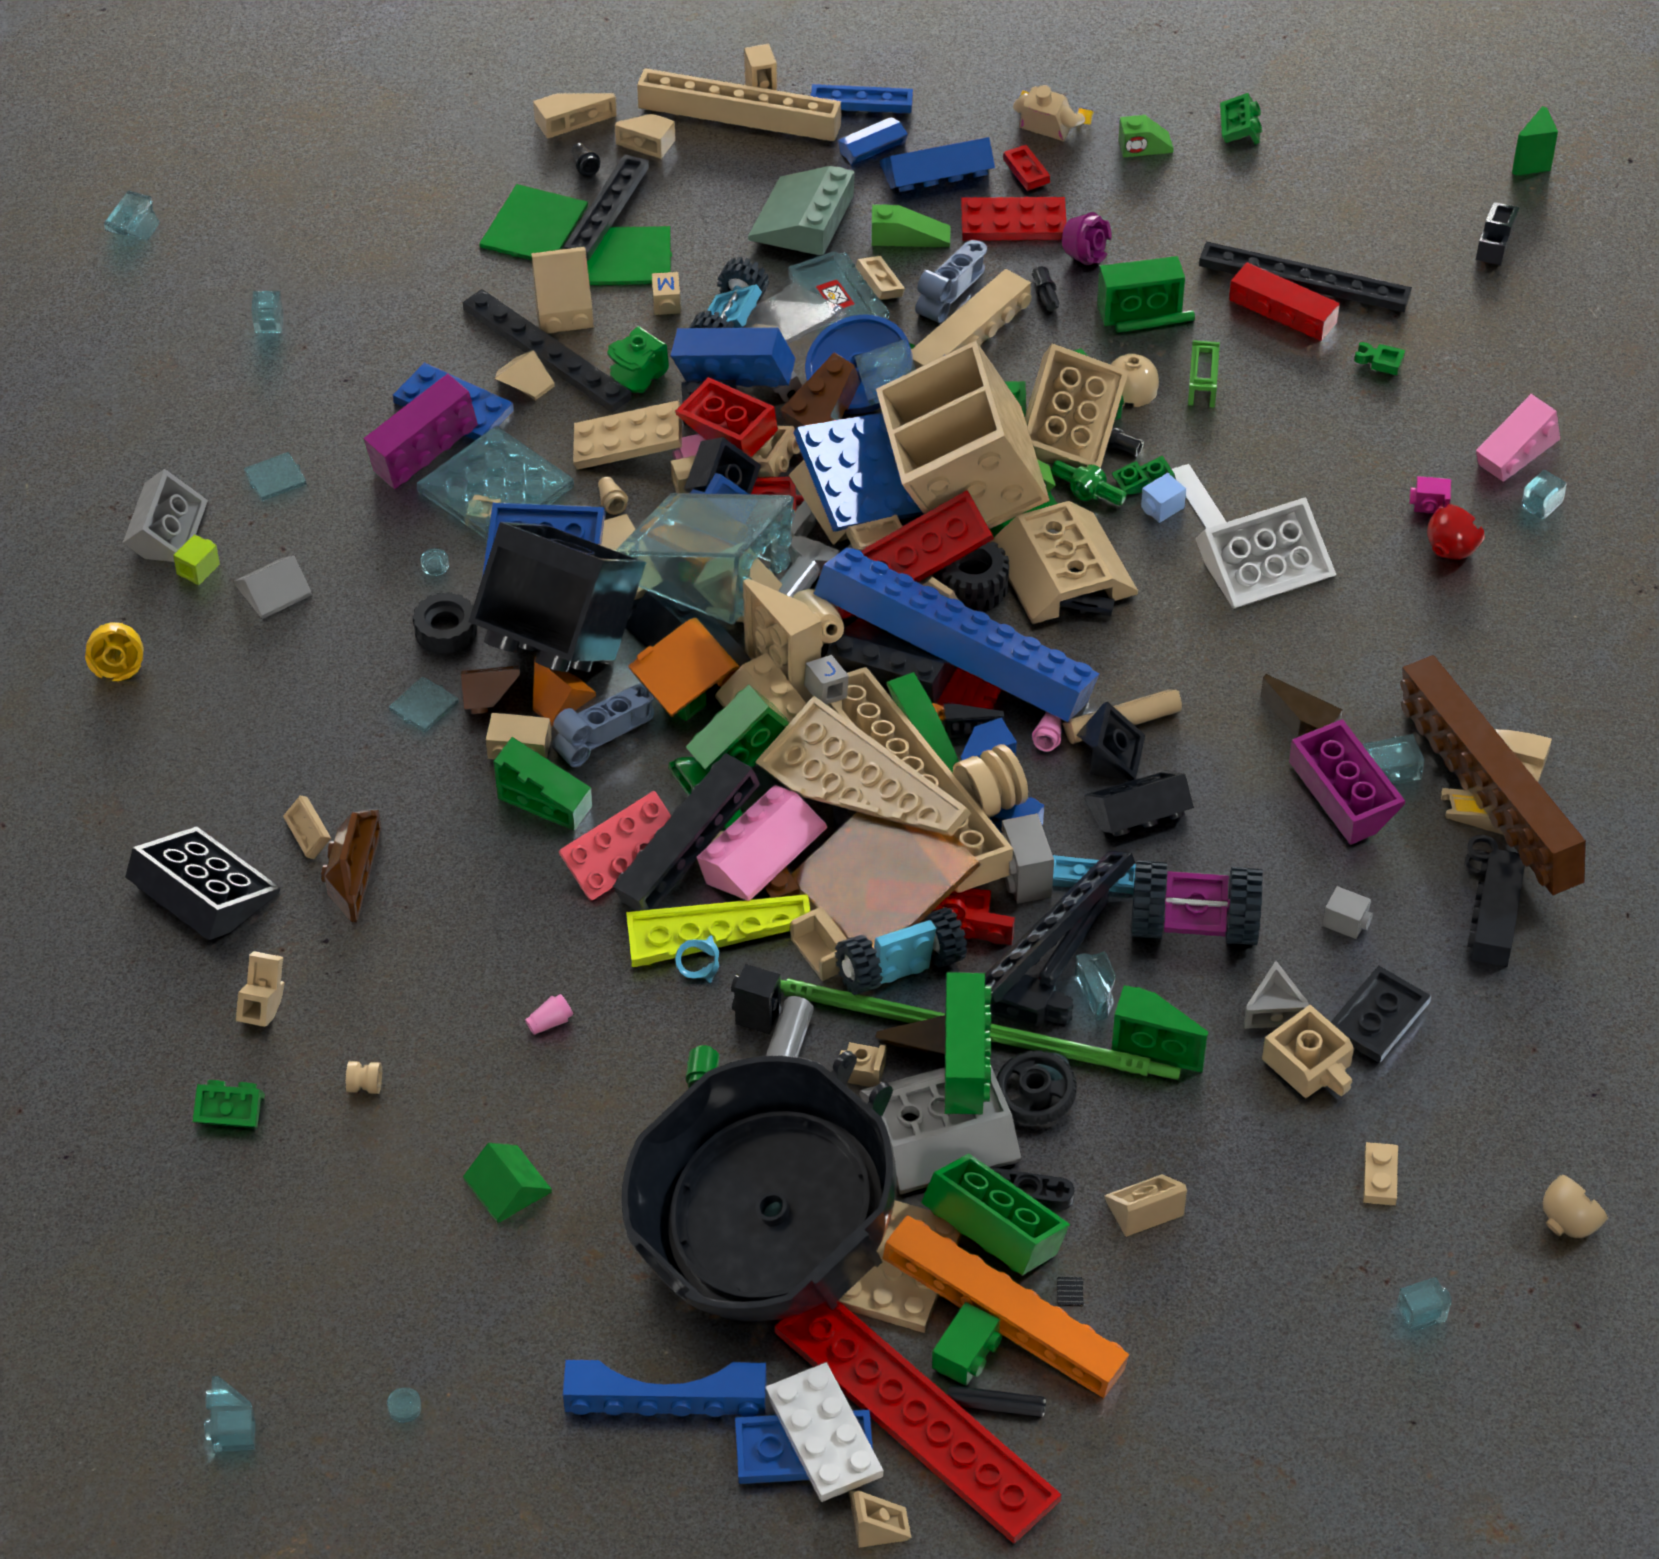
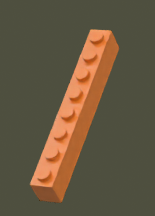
(1022, 1313)

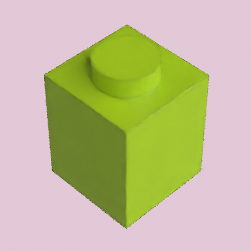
(196, 559)

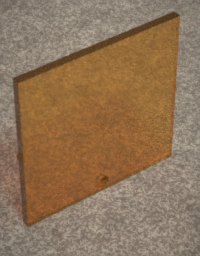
(883, 875)

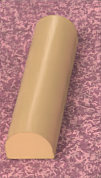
(1135, 711)

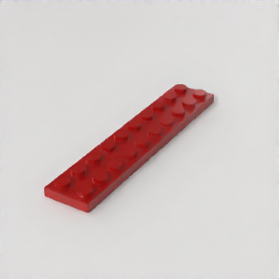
(922, 1418)

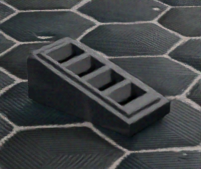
(961, 719)

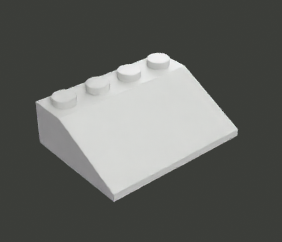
(1266, 553)

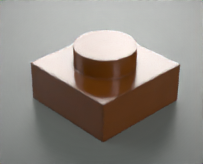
(781, 885)

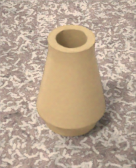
(612, 496)

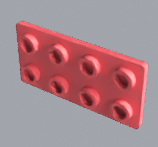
(613, 845)

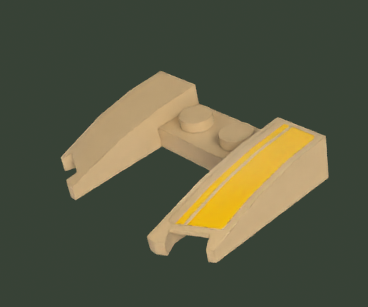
(1530, 750)

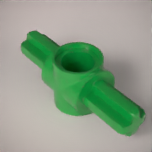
(1088, 482)

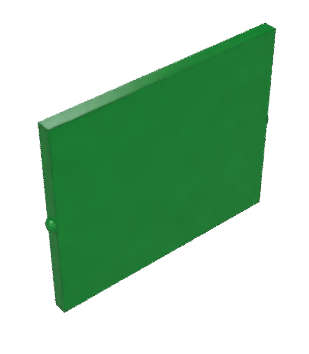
(533, 222)
(631, 256)

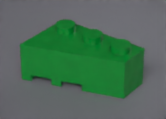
(540, 786)

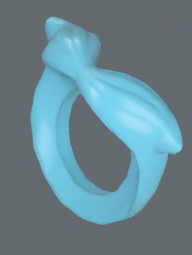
(706, 946)

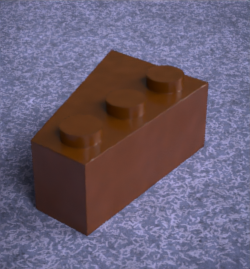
(824, 394)

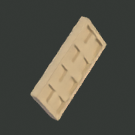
(627, 435)

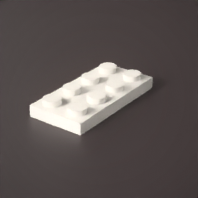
(824, 1432)

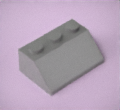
(164, 517)

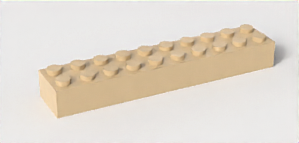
(880, 718)

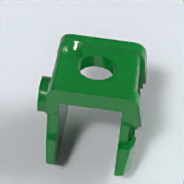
(638, 360)

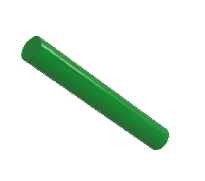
(1155, 321)

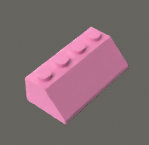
(760, 843)

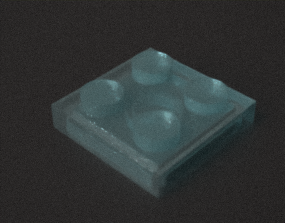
(884, 366)

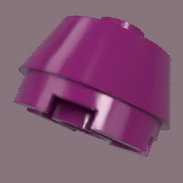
(1086, 238)

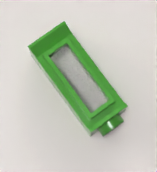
(1204, 369)

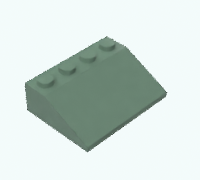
(805, 209)

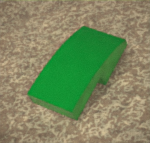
(1135, 477)

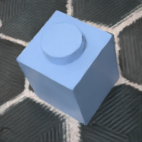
(1163, 497)

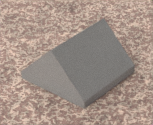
(274, 586)

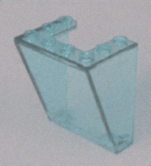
(705, 545)

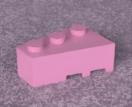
(1519, 438)

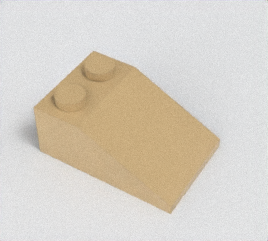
(562, 290)

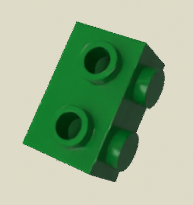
(966, 1344)

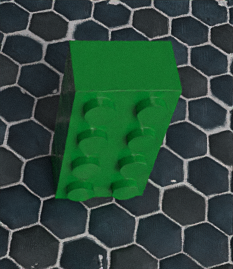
(967, 1043)
(995, 1214)

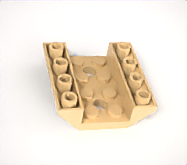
(1043, 559)

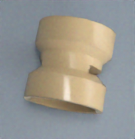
(367, 1077)

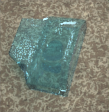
(133, 216)
(1096, 981)

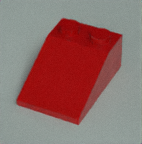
(725, 412)

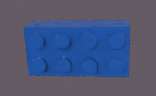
(741, 354)

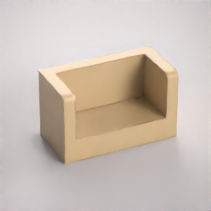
(816, 940)

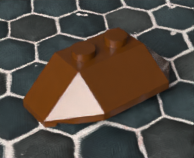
(351, 861)

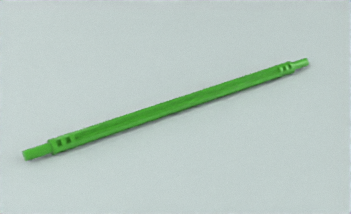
(999, 1034)

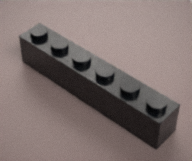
(686, 834)

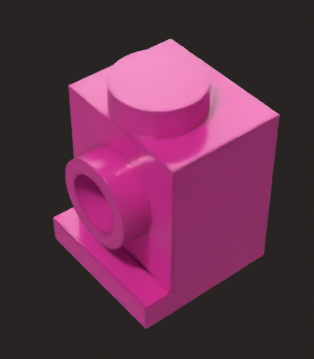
(1430, 494)

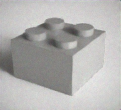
(1031, 860)

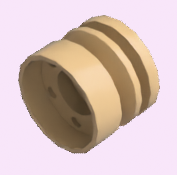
(993, 779)

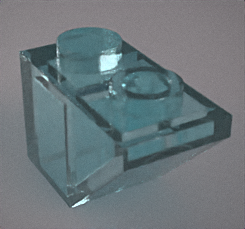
(231, 1418)

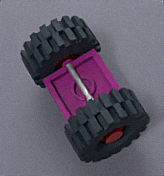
(1197, 903)

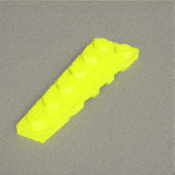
(660, 932)

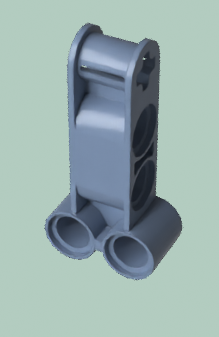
(949, 281)
(600, 723)

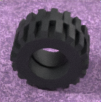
(987, 585)

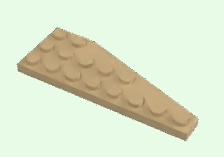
(842, 766)

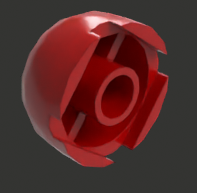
(1453, 533)

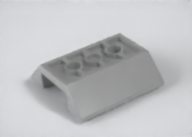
(940, 1137)

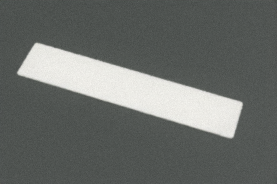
(1198, 497)

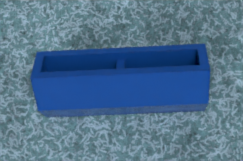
(872, 140)

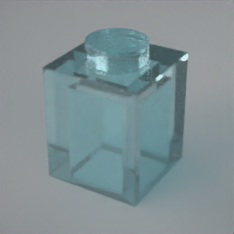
(267, 311)
(1543, 494)
(1424, 1304)

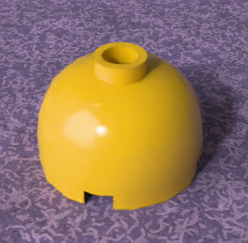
(114, 651)

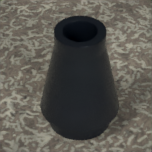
(586, 160)

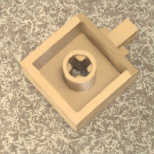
(1310, 1053)

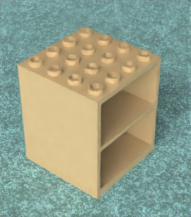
(959, 432)

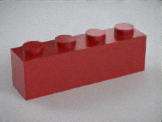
(1284, 301)

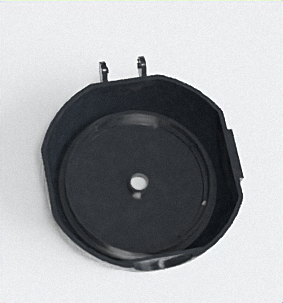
(754, 1139)

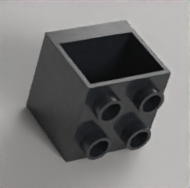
(555, 596)

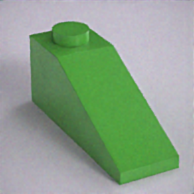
(903, 227)

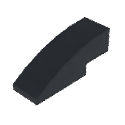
(1497, 233)

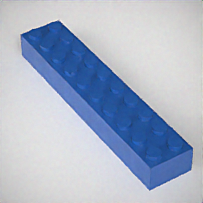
(956, 633)

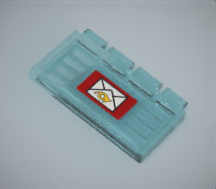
(840, 282)

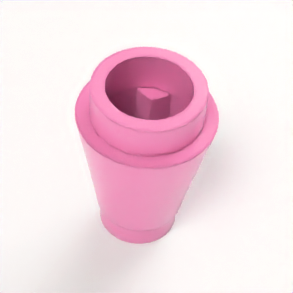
(1047, 733)
(549, 1015)

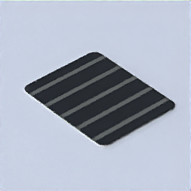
(1070, 1291)

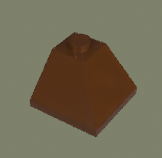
(486, 686)

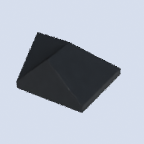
(1114, 742)

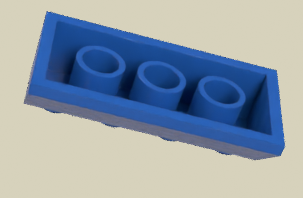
(938, 163)

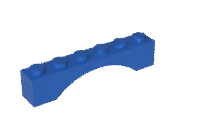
(731, 1391)

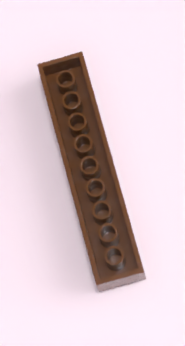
(1493, 775)

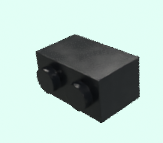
(756, 998)

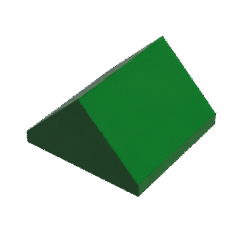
(1536, 145)
(505, 1180)

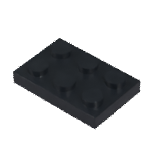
(1380, 1013)

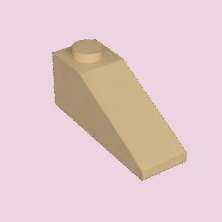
(571, 111)

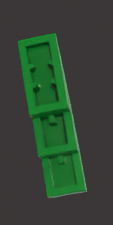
(917, 707)

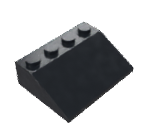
(890, 658)
(199, 881)

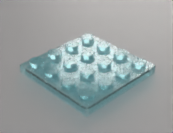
(497, 469)

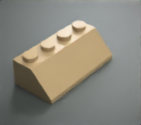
(767, 680)

